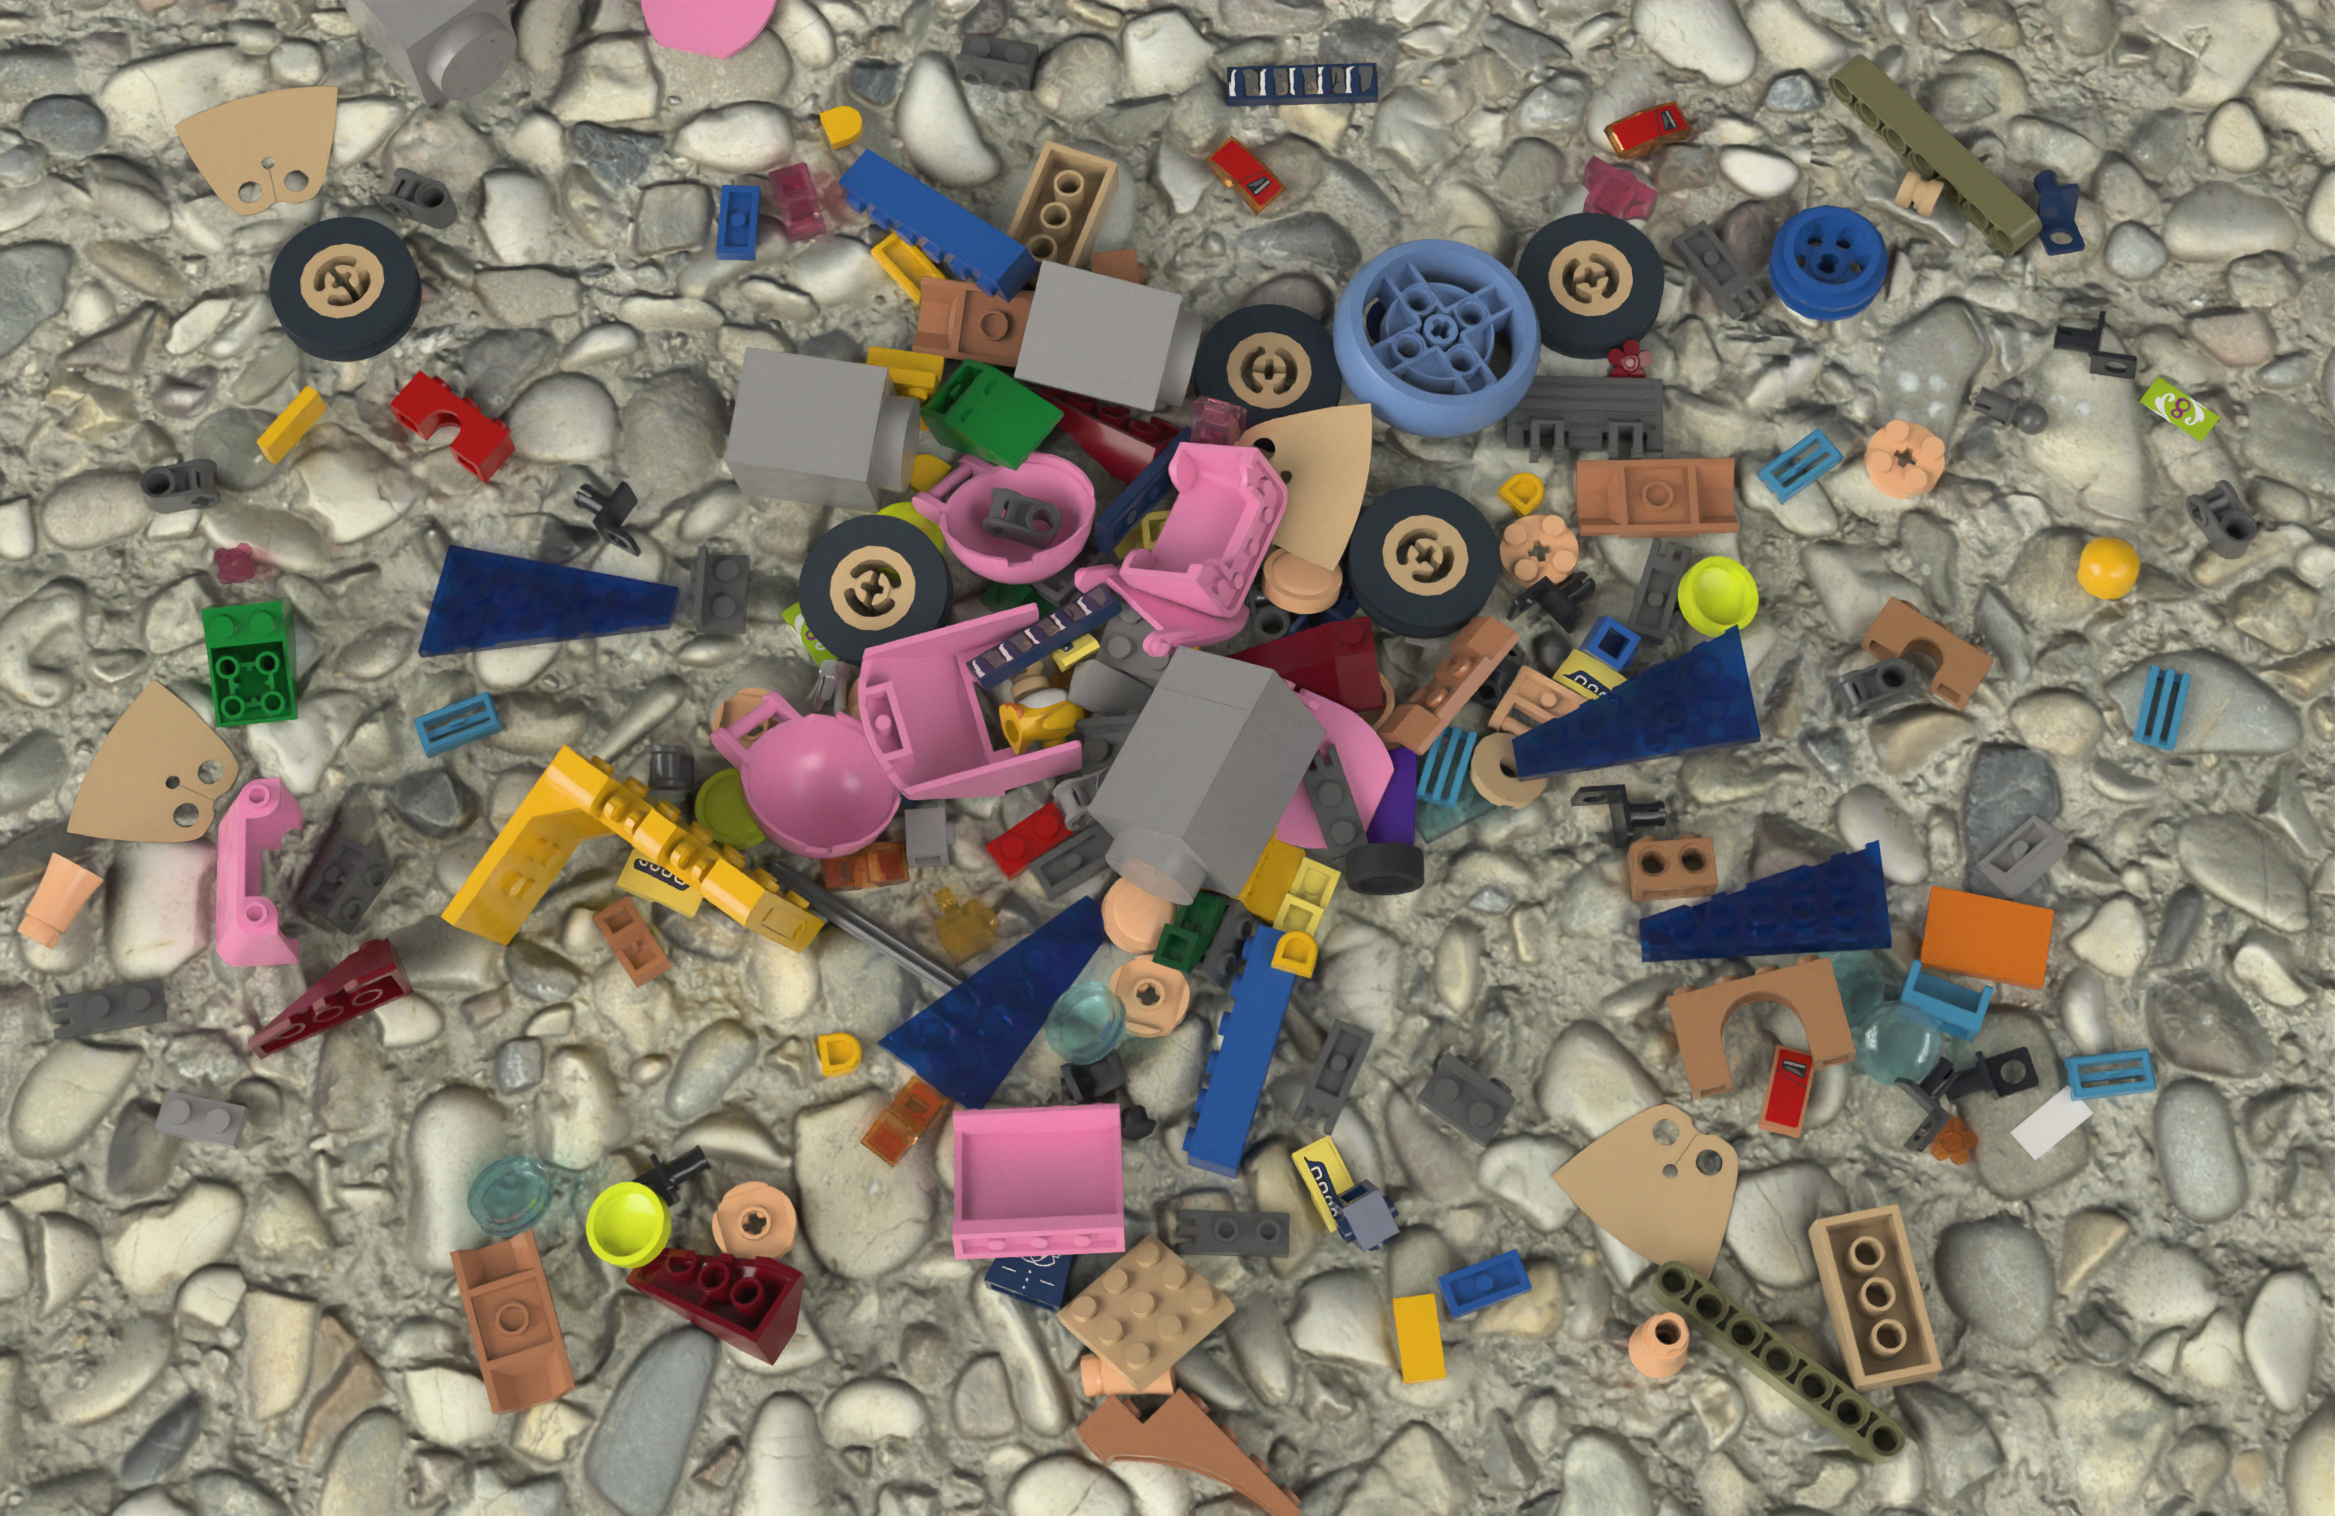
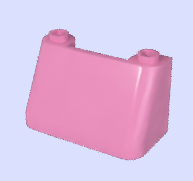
(1214, 531)
(246, 922)

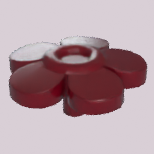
(1629, 361)

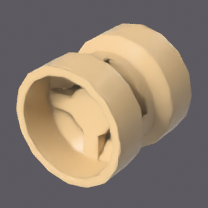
(1918, 193)
(1028, 682)

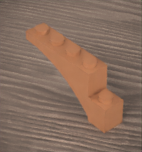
(1184, 1439)

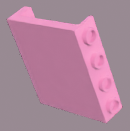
(1038, 1181)

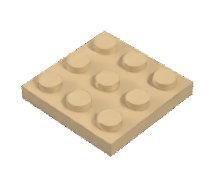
(1145, 1312)

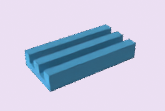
(1776, 484)
(2168, 678)
(1455, 735)
(461, 738)
(2076, 1079)

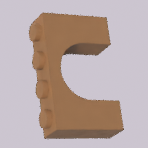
(1804, 989)

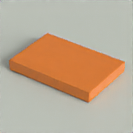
(1986, 938)

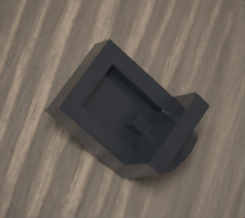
(1094, 1080)

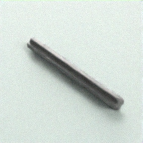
(866, 929)

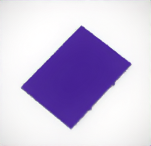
(1397, 809)

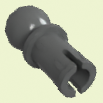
(2030, 419)

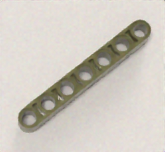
(1935, 154)
(1786, 1382)

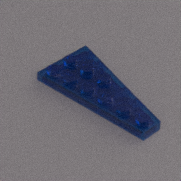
(516, 602)
(1665, 712)
(1791, 912)
(986, 1022)

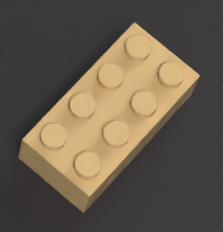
(1064, 206)
(1874, 1299)

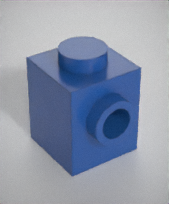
(1611, 643)

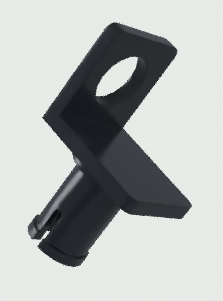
(2090, 342)
(610, 513)
(1556, 601)
(1500, 680)
(1623, 813)
(1988, 1076)
(1927, 1096)
(669, 1175)

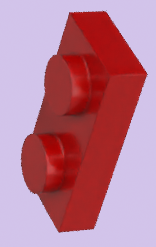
(1029, 840)

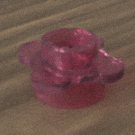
(235, 574)

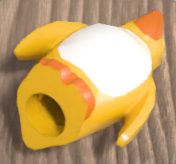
(1041, 717)

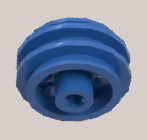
(1841, 291)

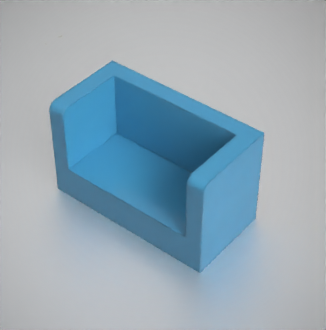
(1951, 1006)

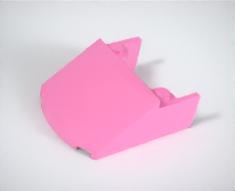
(928, 721)

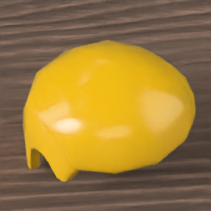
(2108, 567)

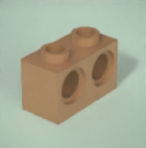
(1675, 879)

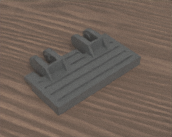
(1587, 412)

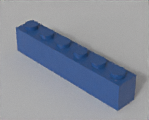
(938, 226)
(1243, 1059)

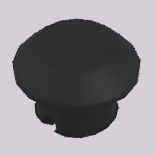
(1137, 1124)

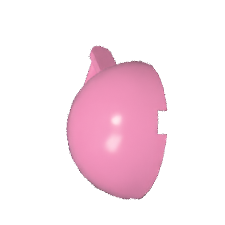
(1005, 560)
(809, 780)

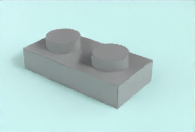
(201, 1119)

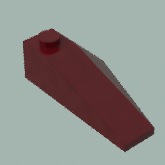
(1109, 434)
(1329, 660)
(346, 992)
(734, 1298)

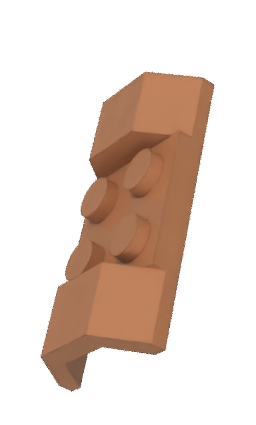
(967, 323)
(1655, 497)
(1455, 680)
(514, 1324)

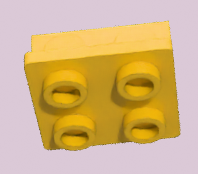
(912, 373)
(1270, 879)

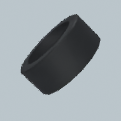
(1385, 868)

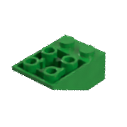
(989, 415)
(252, 661)

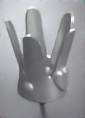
(832, 676)

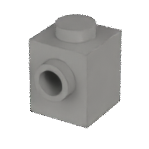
(928, 836)

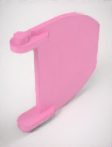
(707, 26)
(1173, 622)
(1363, 761)

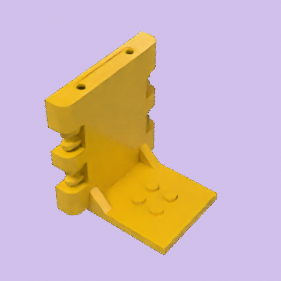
(587, 801)

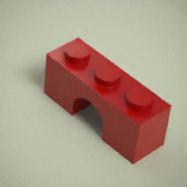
(430, 405)

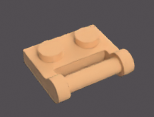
(1535, 697)

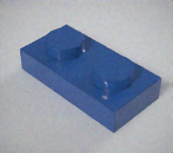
(738, 222)
(1484, 1284)

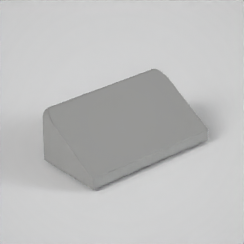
(1106, 689)
(2024, 856)

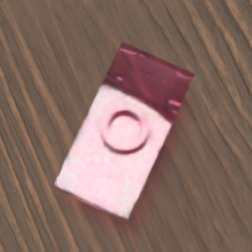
(1616, 192)
(797, 202)
(1217, 422)

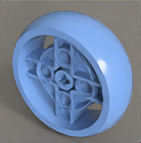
(1447, 285)

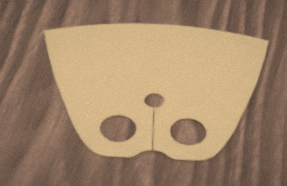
(282, 124)
(1329, 470)
(126, 782)
(1629, 1197)

